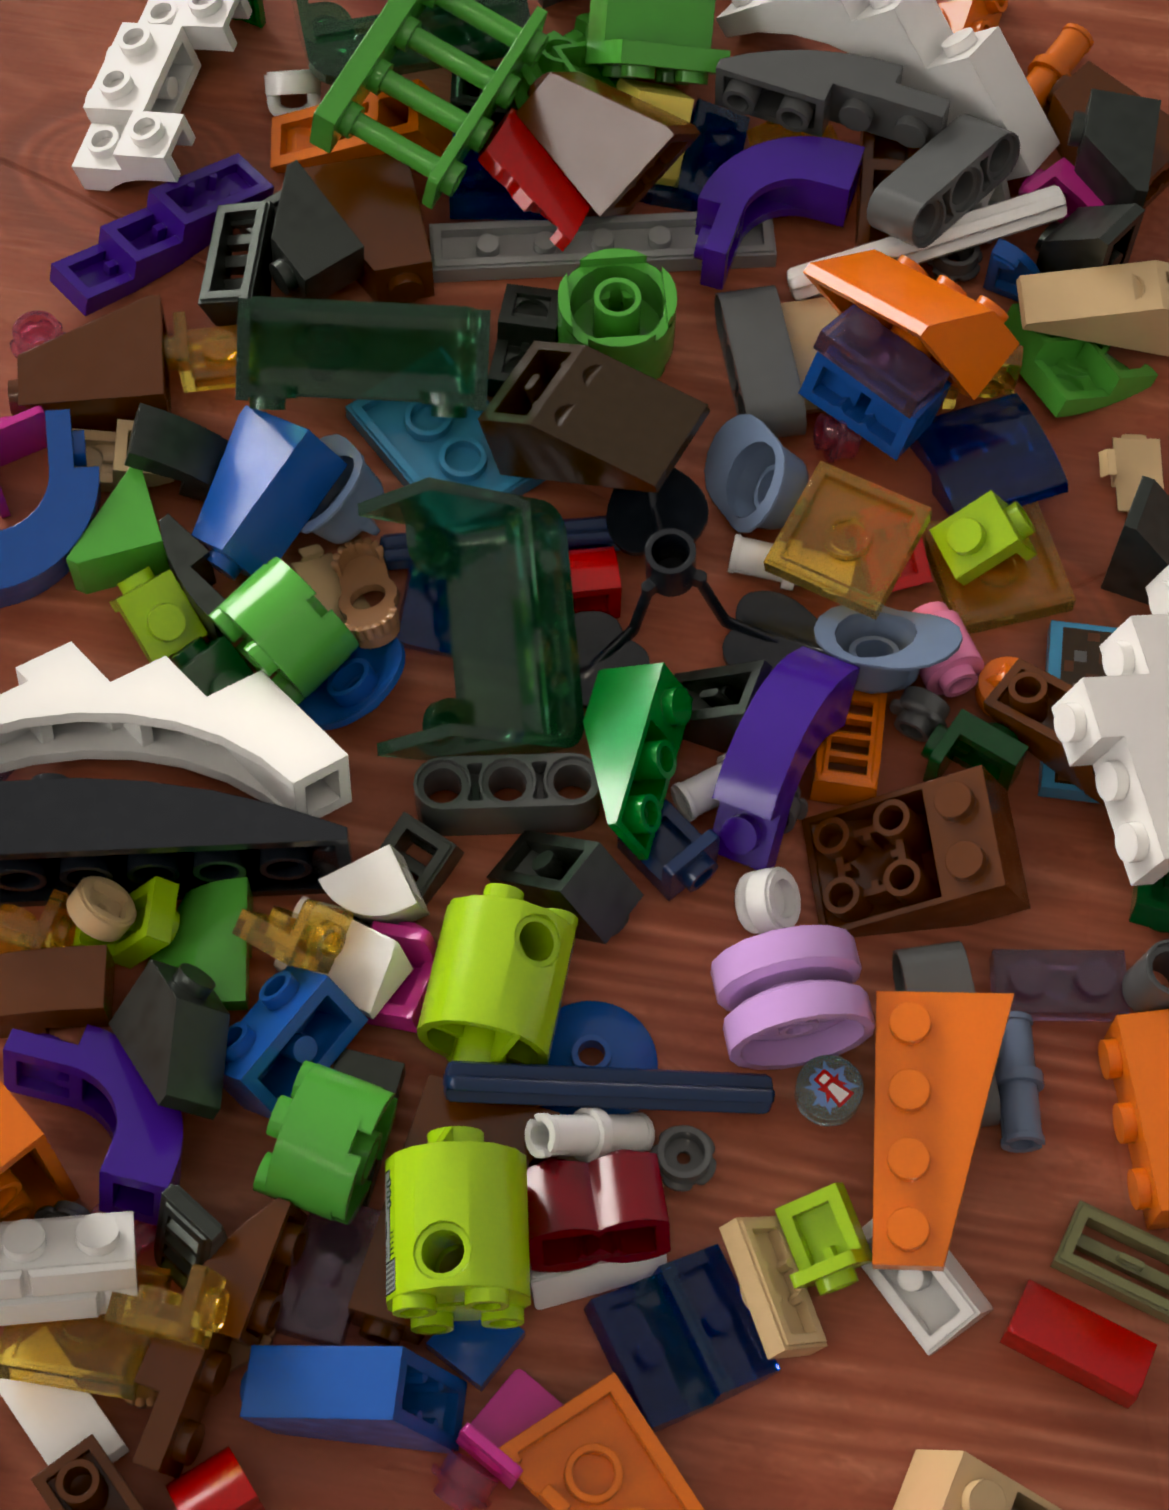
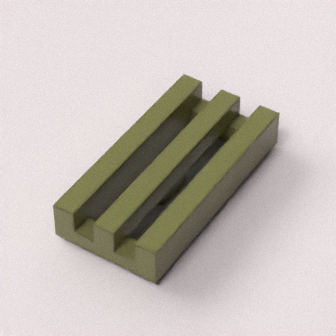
(1105, 1280)

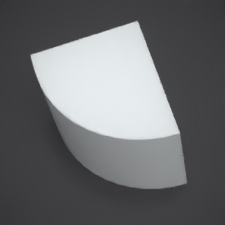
(377, 888)

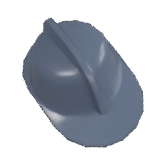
(753, 475)
(337, 514)
(886, 648)

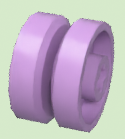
(791, 997)

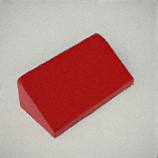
(1079, 1344)

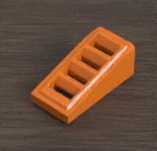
(846, 786)

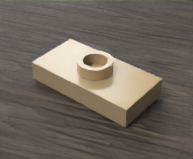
(763, 1266)

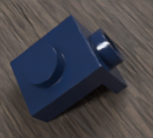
(678, 855)

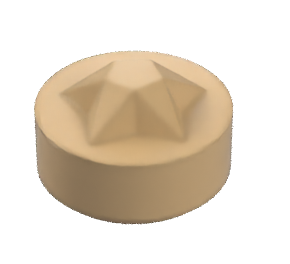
(101, 908)

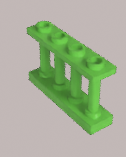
(372, 71)

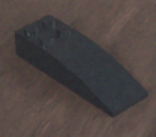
(135, 830)

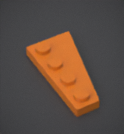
(930, 1100)
(599, 1456)

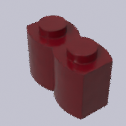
(596, 1211)

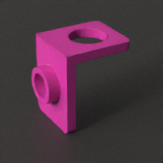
(19, 438)
(508, 1413)

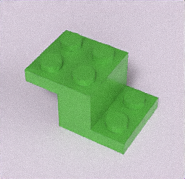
(652, 36)

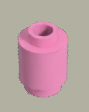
(959, 671)

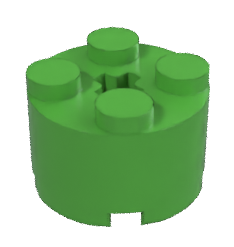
(620, 309)
(285, 629)
(326, 1142)

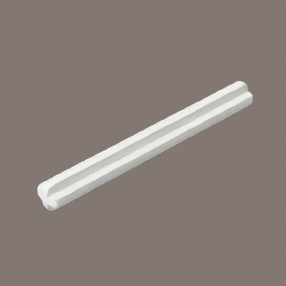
(969, 231)

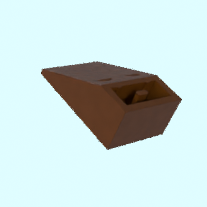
(918, 858)

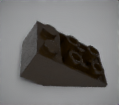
(588, 420)

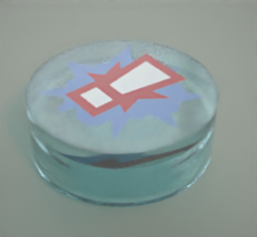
(828, 1090)

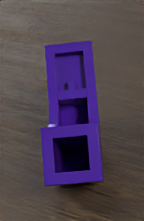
(768, 181)
(776, 738)
(107, 1086)

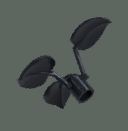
(665, 532)

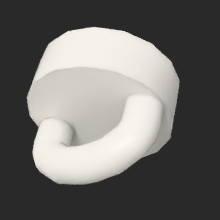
(288, 83)
(767, 900)

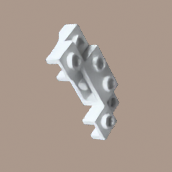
(144, 88)

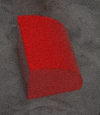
(596, 580)
(214, 1485)

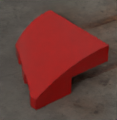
(533, 178)

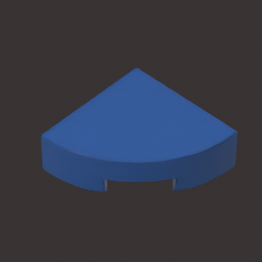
(1005, 267)
(475, 1350)

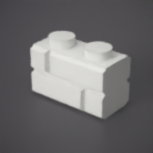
(65, 1266)

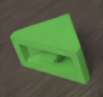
(119, 539)

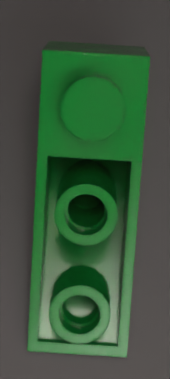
(634, 744)

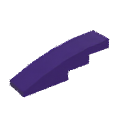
(158, 237)

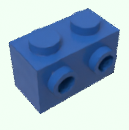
(294, 1020)

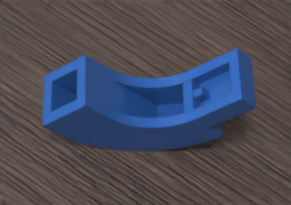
(37, 547)

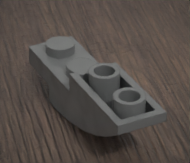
(815, 87)

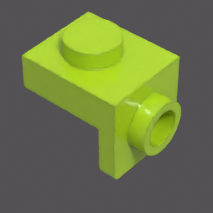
(984, 536)
(157, 613)
(153, 928)
(824, 1239)

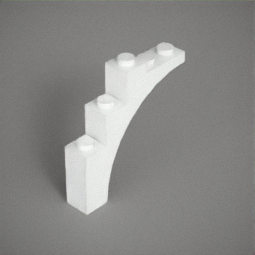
(962, 66)
(157, 715)
(1124, 733)

